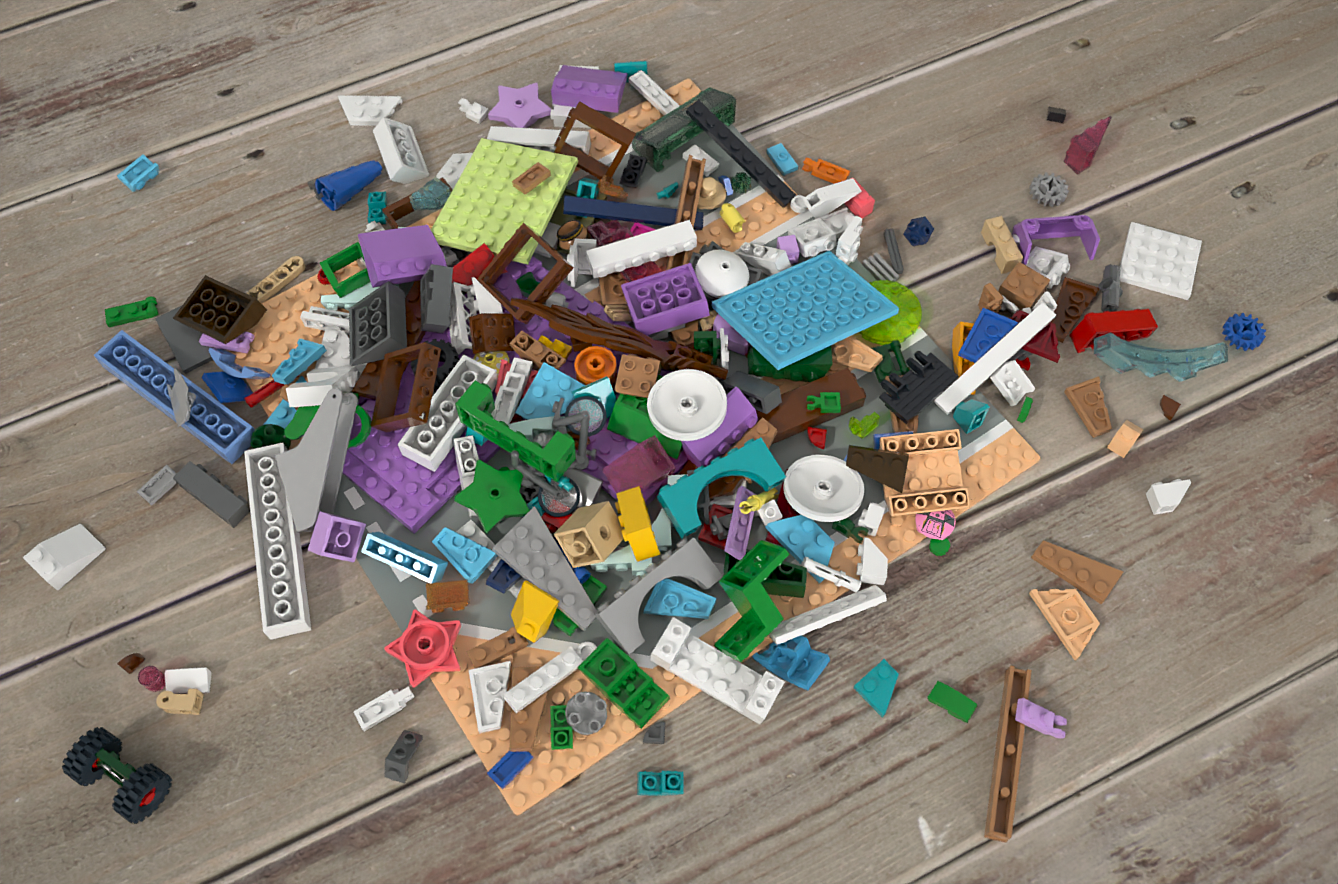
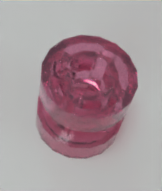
(151, 678)

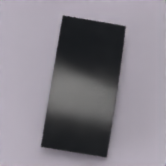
(633, 171)

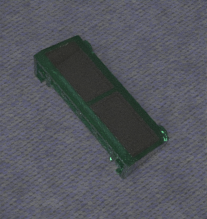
(677, 127)

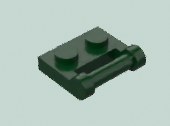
(886, 366)

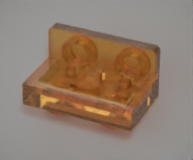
(447, 595)

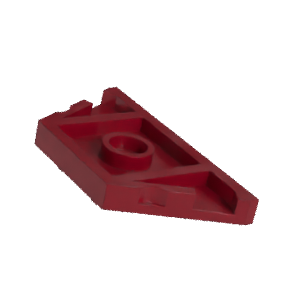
(1044, 342)

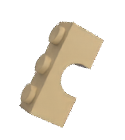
(1007, 252)

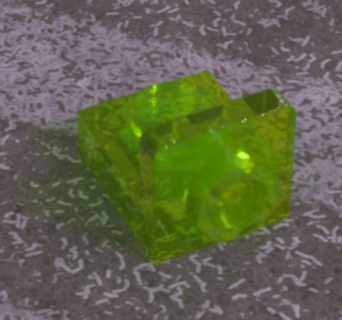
(866, 425)

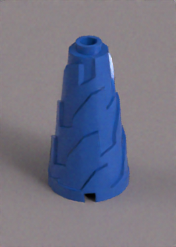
(344, 184)

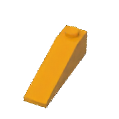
(960, 334)

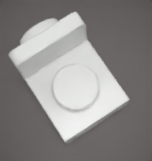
(768, 512)

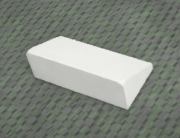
(181, 680)

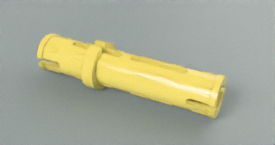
(755, 502)

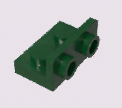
(708, 343)

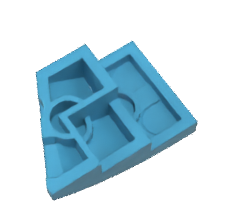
(794, 661)

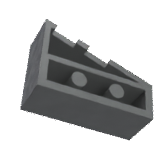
(436, 298)

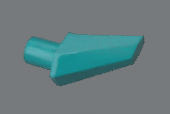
(667, 191)

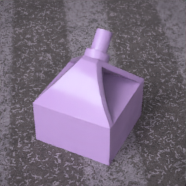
(336, 537)

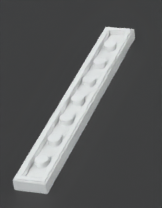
(995, 358)

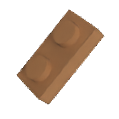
(531, 178)

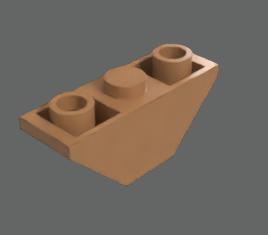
(534, 351)

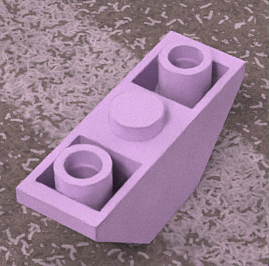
(735, 341)

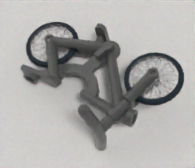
(585, 418)

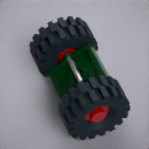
(98, 755)

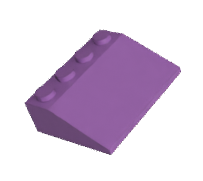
(593, 87)
(400, 254)
(665, 299)

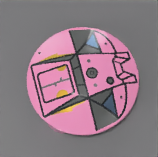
(936, 524)

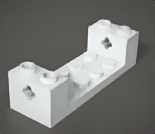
(716, 672)

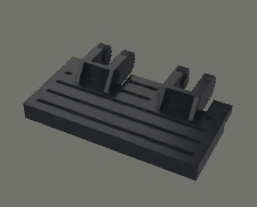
(918, 388)

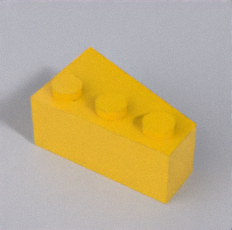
(637, 523)

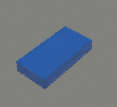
(509, 767)

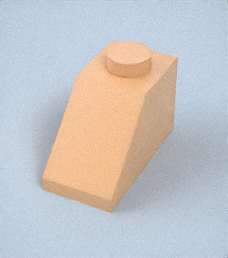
(1125, 438)

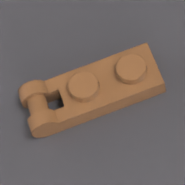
(497, 648)

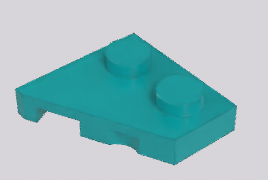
(878, 686)

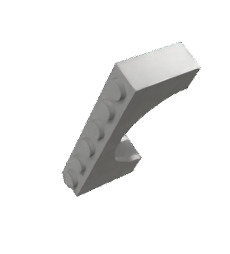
(621, 613)

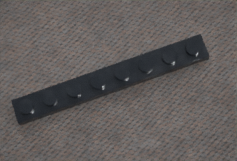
(740, 153)

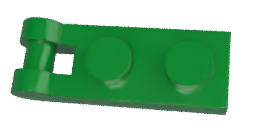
(131, 312)

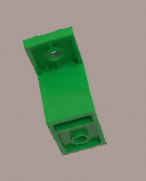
(751, 600)

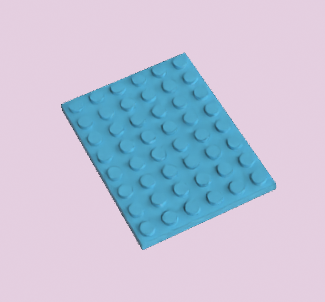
(804, 309)

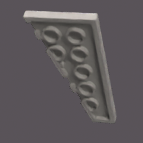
(538, 559)

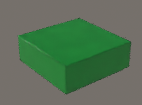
(1025, 409)

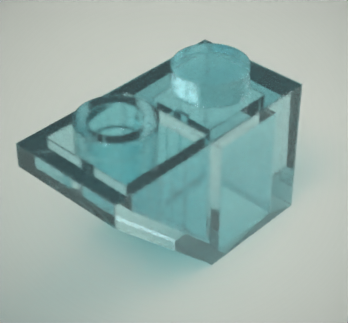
(430, 196)

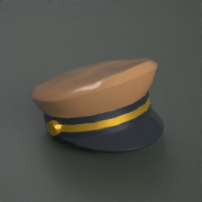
(570, 231)

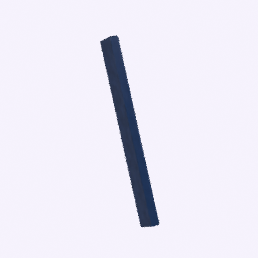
(624, 211)

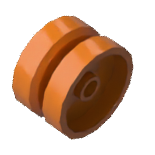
(595, 364)

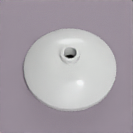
(718, 280)

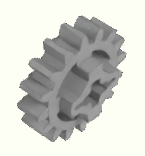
(1048, 189)

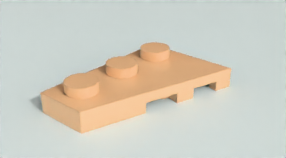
(855, 354)

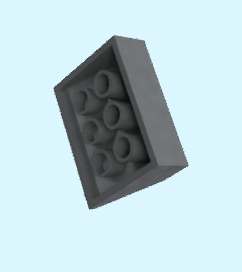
(377, 325)

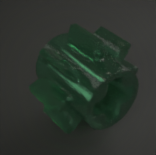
(741, 182)

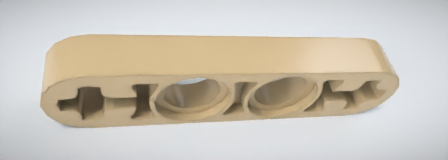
(278, 283)

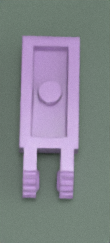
(1039, 718)

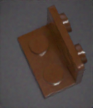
(491, 332)

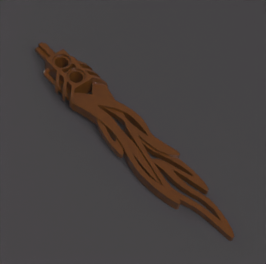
(622, 338)

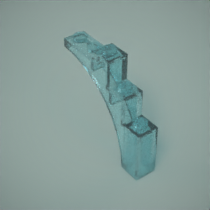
(1180, 363)

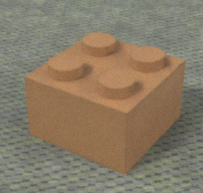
(1024, 286)

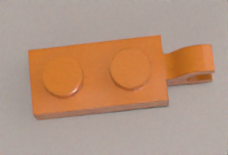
(825, 170)

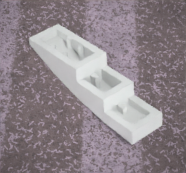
(512, 390)

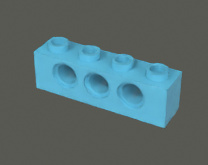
(404, 557)

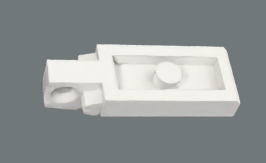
(382, 707)

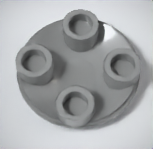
(586, 713)

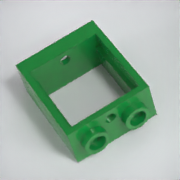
(341, 260)

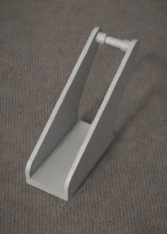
(315, 466)

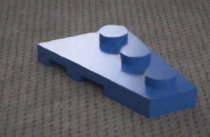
(985, 334)

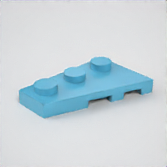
(299, 361)
(464, 554)
(679, 600)

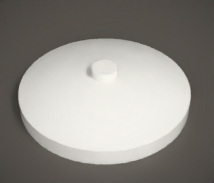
(687, 405)
(823, 488)

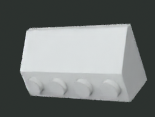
(400, 151)

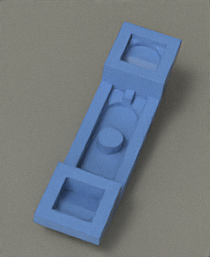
(225, 361)

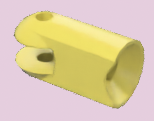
(732, 217)

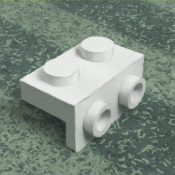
(1012, 382)

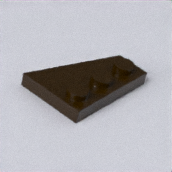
(880, 465)

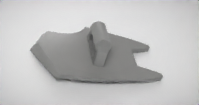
(180, 398)

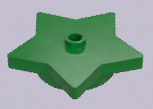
(492, 508)

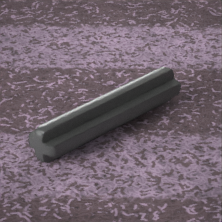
(893, 251)

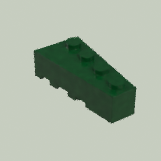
(806, 369)
(784, 580)

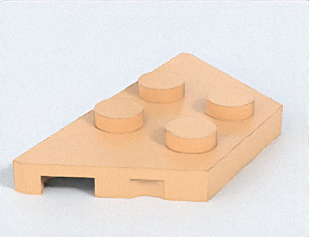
(1068, 617)

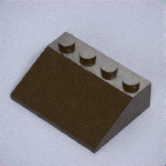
(219, 310)

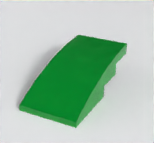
(624, 683)

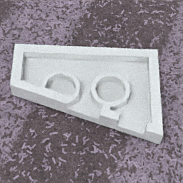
(488, 688)

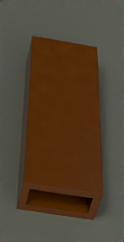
(794, 417)

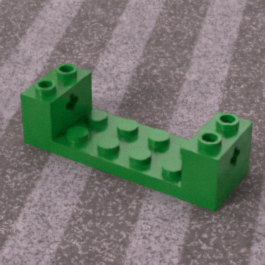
(475, 412)

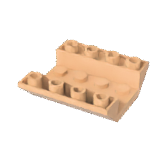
(931, 475)

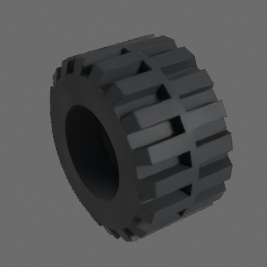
(448, 355)

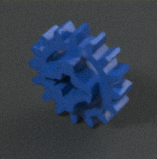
(1244, 331)

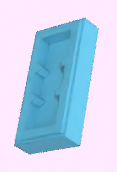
(782, 159)

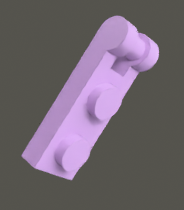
(233, 345)

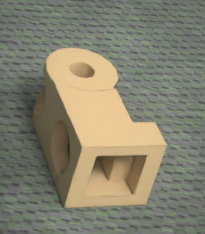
(181, 703)

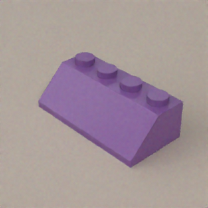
(738, 419)

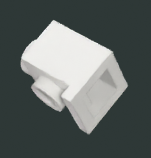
(871, 518)

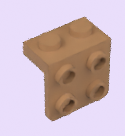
(637, 375)

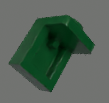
(527, 284)

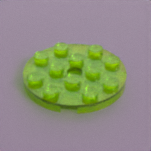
(900, 325)

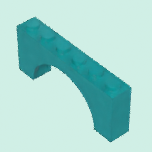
(750, 461)

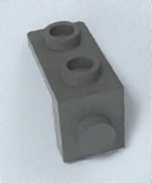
(399, 756)

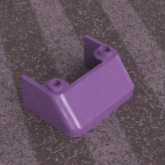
(1056, 228)

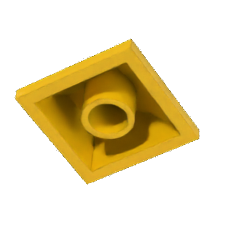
(533, 611)

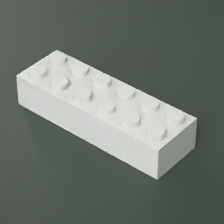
(432, 441)

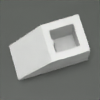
(1166, 496)
(873, 563)

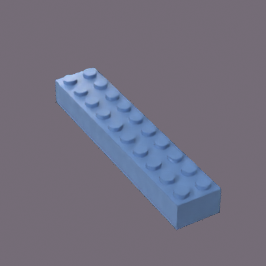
(149, 377)

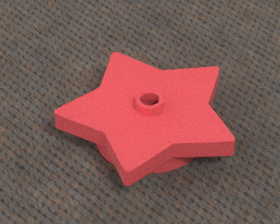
(420, 634)

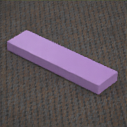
(739, 526)

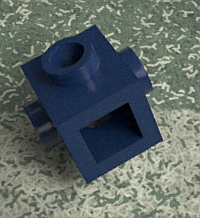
(918, 231)

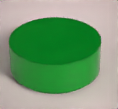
(939, 547)

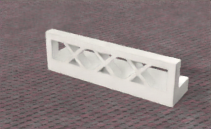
(325, 319)
(458, 328)

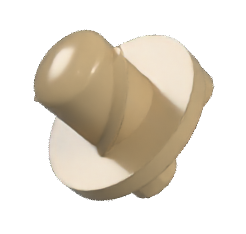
(711, 194)

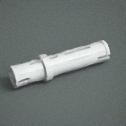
(838, 577)

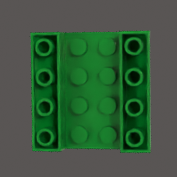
(632, 421)

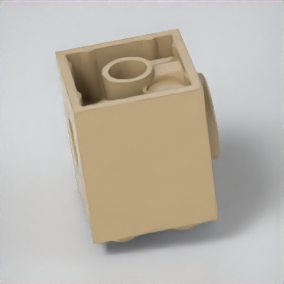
(590, 534)

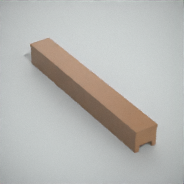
(688, 203)
(1007, 757)

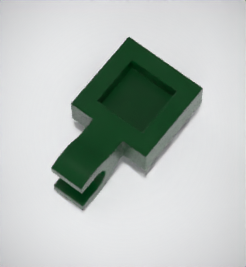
(848, 529)

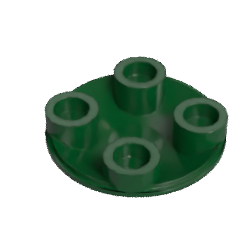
(269, 435)

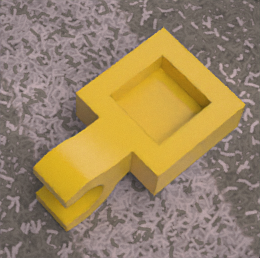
(557, 346)

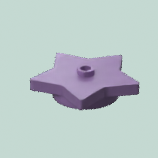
(519, 106)

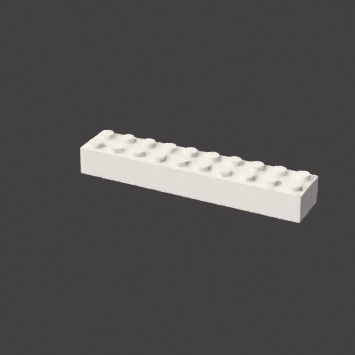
(276, 547)

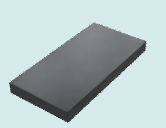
(183, 342)

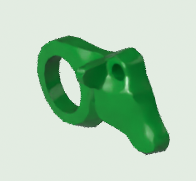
(305, 415)

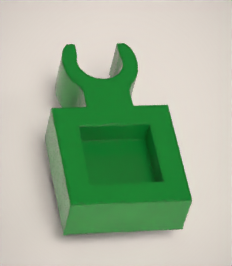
(827, 402)

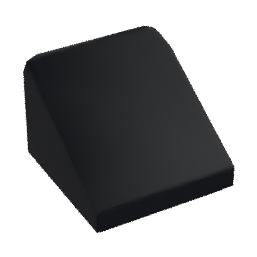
(1056, 114)

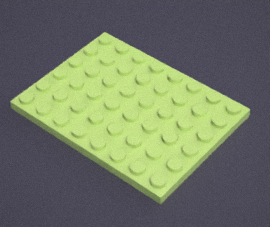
(490, 209)

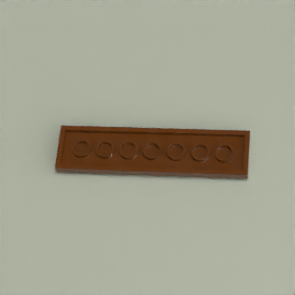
(369, 379)

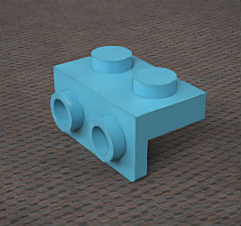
(138, 173)

